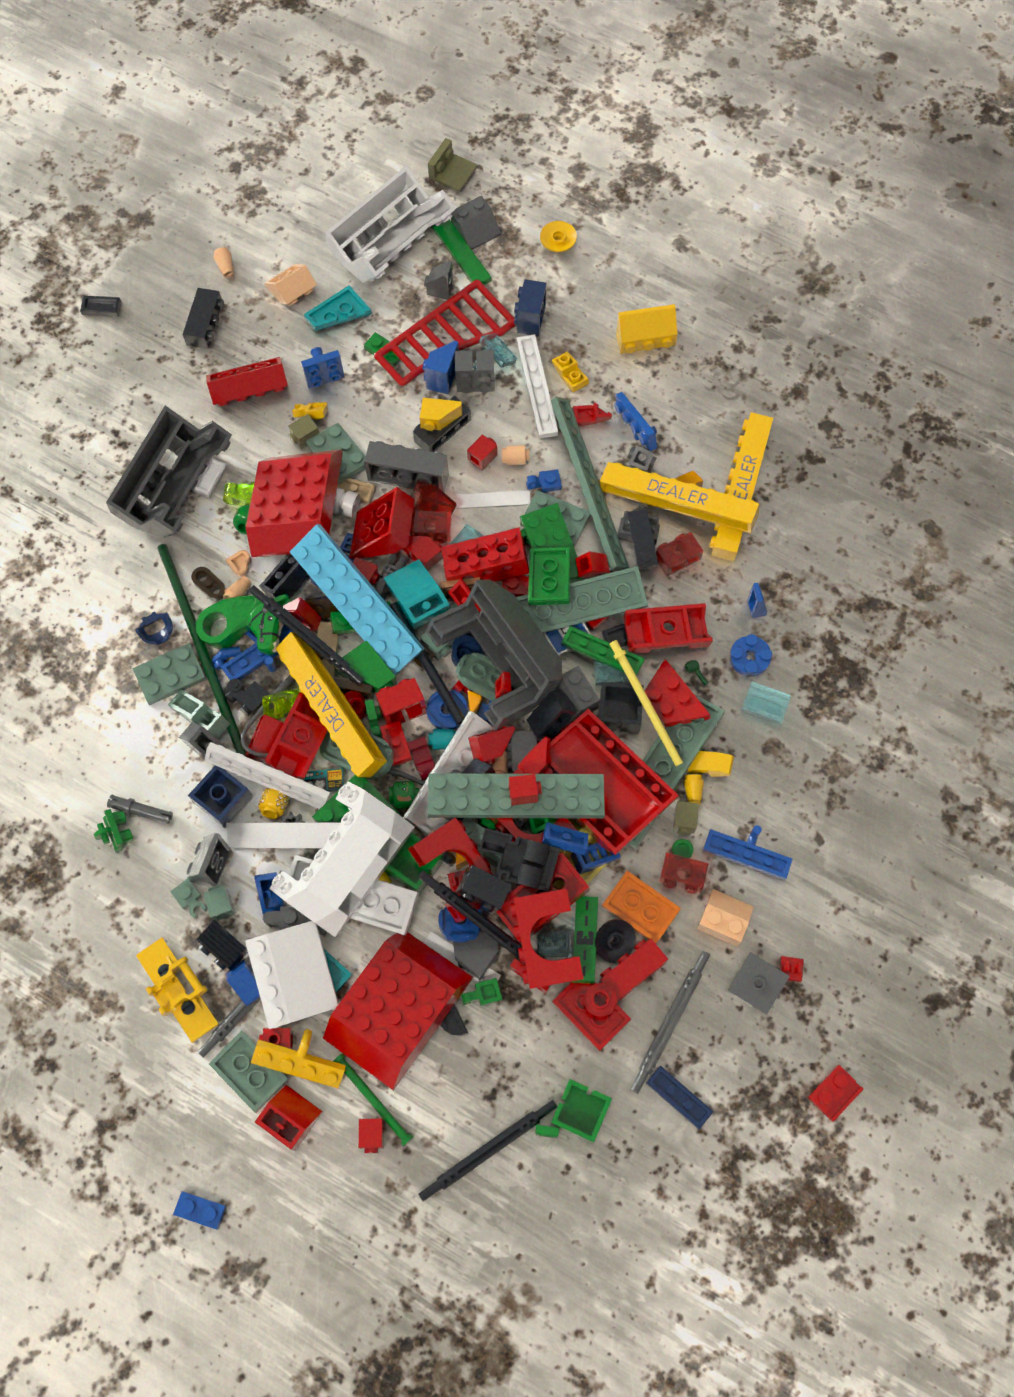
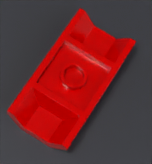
(297, 740)

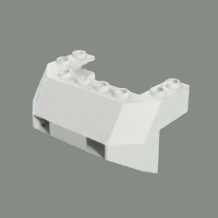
(381, 239)
(347, 863)

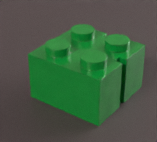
(406, 869)
(581, 1112)

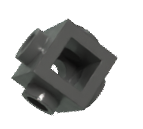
(636, 463)

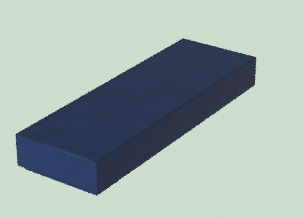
(679, 1097)

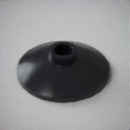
(622, 943)

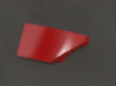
(590, 414)
(537, 758)

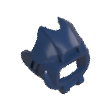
(159, 637)

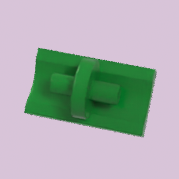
(111, 822)

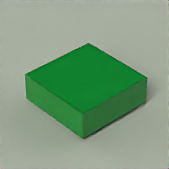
(547, 1131)

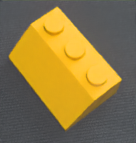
(646, 329)

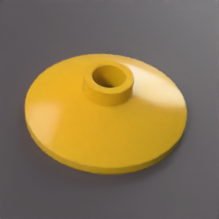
(558, 236)

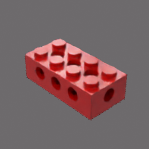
(487, 557)
(563, 871)

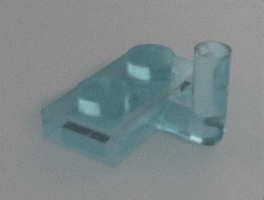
(502, 354)

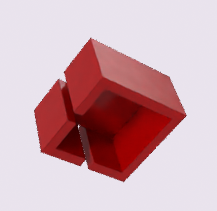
(400, 697)

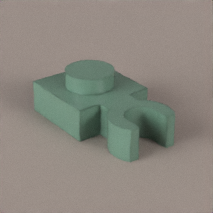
(187, 896)

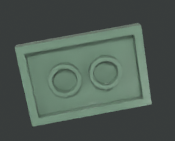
(335, 439)
(574, 517)
(169, 674)
(249, 1081)

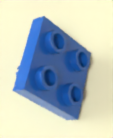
(322, 368)

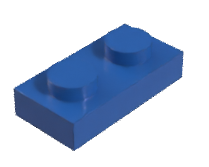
(565, 838)
(199, 1210)

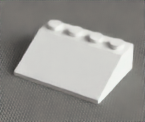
(292, 974)

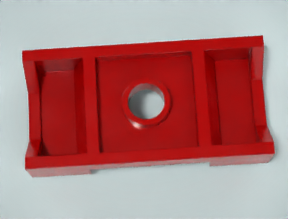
(647, 631)

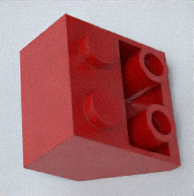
(288, 1117)

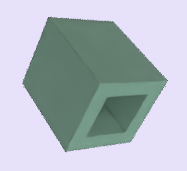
(219, 902)

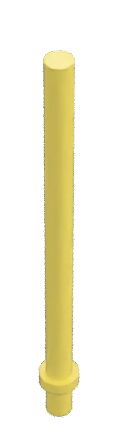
(620, 655)

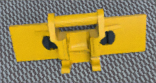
(170, 993)

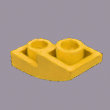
(570, 373)
(713, 763)

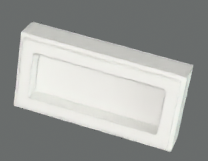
(210, 478)

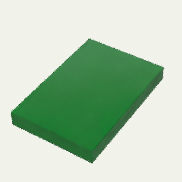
(549, 576)

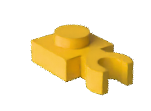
(315, 410)

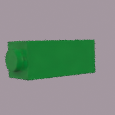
(370, 667)

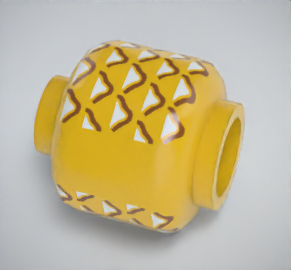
(273, 803)

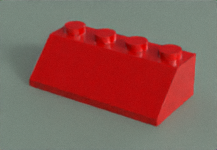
(246, 381)

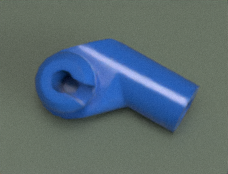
(225, 653)

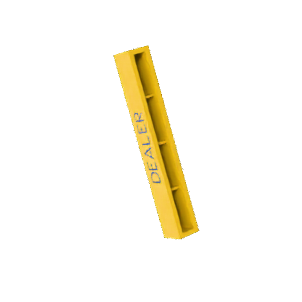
(743, 479)
(680, 497)
(331, 706)

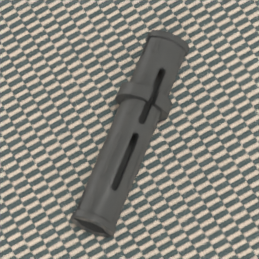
(130, 807)

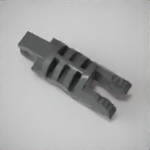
(381, 586)

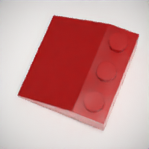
(383, 525)

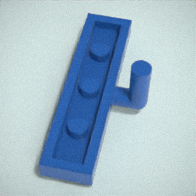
(639, 427)
(250, 660)
(748, 853)

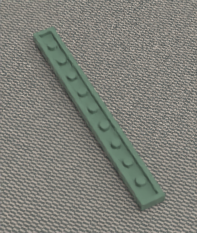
(589, 483)

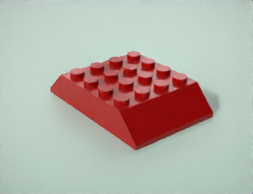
(290, 499)
(631, 788)
(395, 1007)

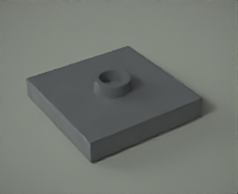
(758, 983)

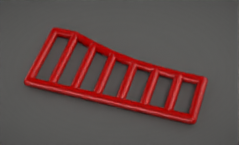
(436, 314)

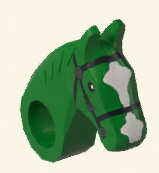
(242, 615)

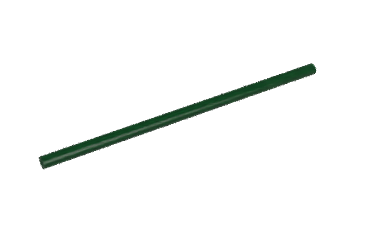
(201, 648)

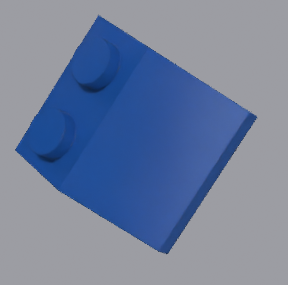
(440, 368)

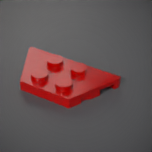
(673, 698)

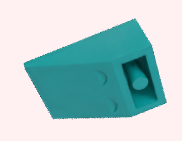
(417, 594)

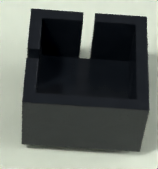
(620, 707)

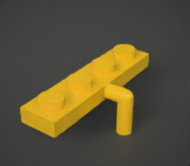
(298, 1062)

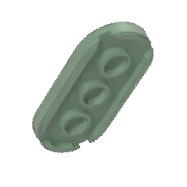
(478, 674)
(332, 753)

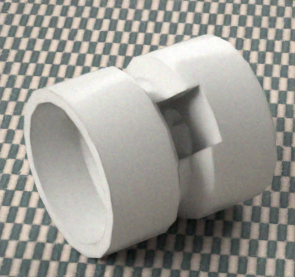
(346, 503)

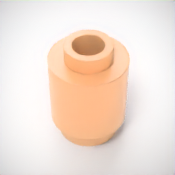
(515, 455)

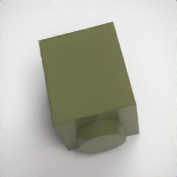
(302, 431)
(685, 818)

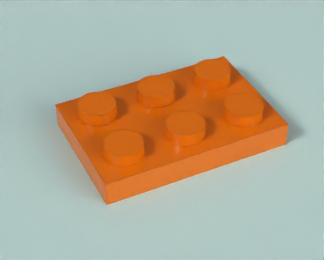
(641, 907)

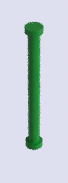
(374, 1101)

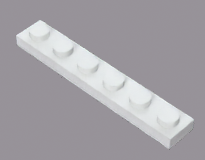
(537, 386)
(266, 776)

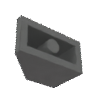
(440, 281)
(198, 739)

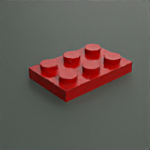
(596, 1030)

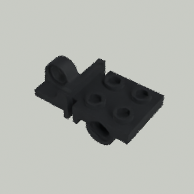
(523, 861)

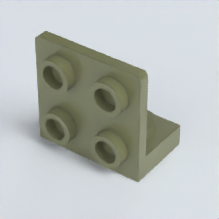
(450, 168)

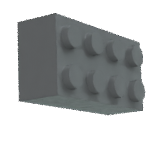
(405, 466)

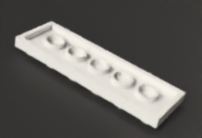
(453, 760)
(384, 905)

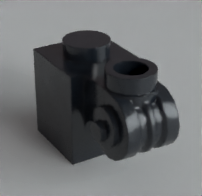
(248, 699)

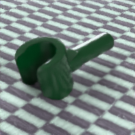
(692, 666)

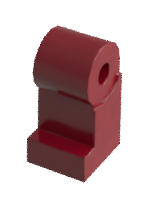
(421, 757)

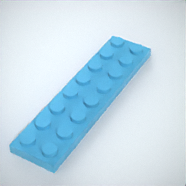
(356, 599)

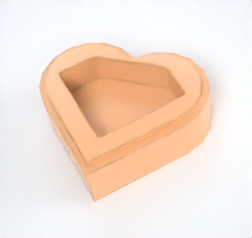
(239, 563)

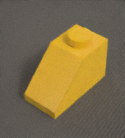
(438, 413)

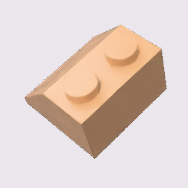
(291, 284)
(725, 918)

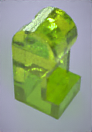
(238, 493)
(282, 703)

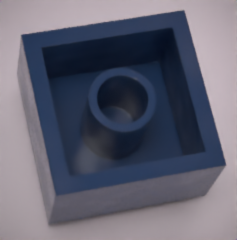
(530, 307)
(220, 795)

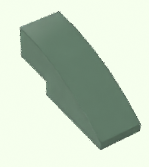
(198, 712)

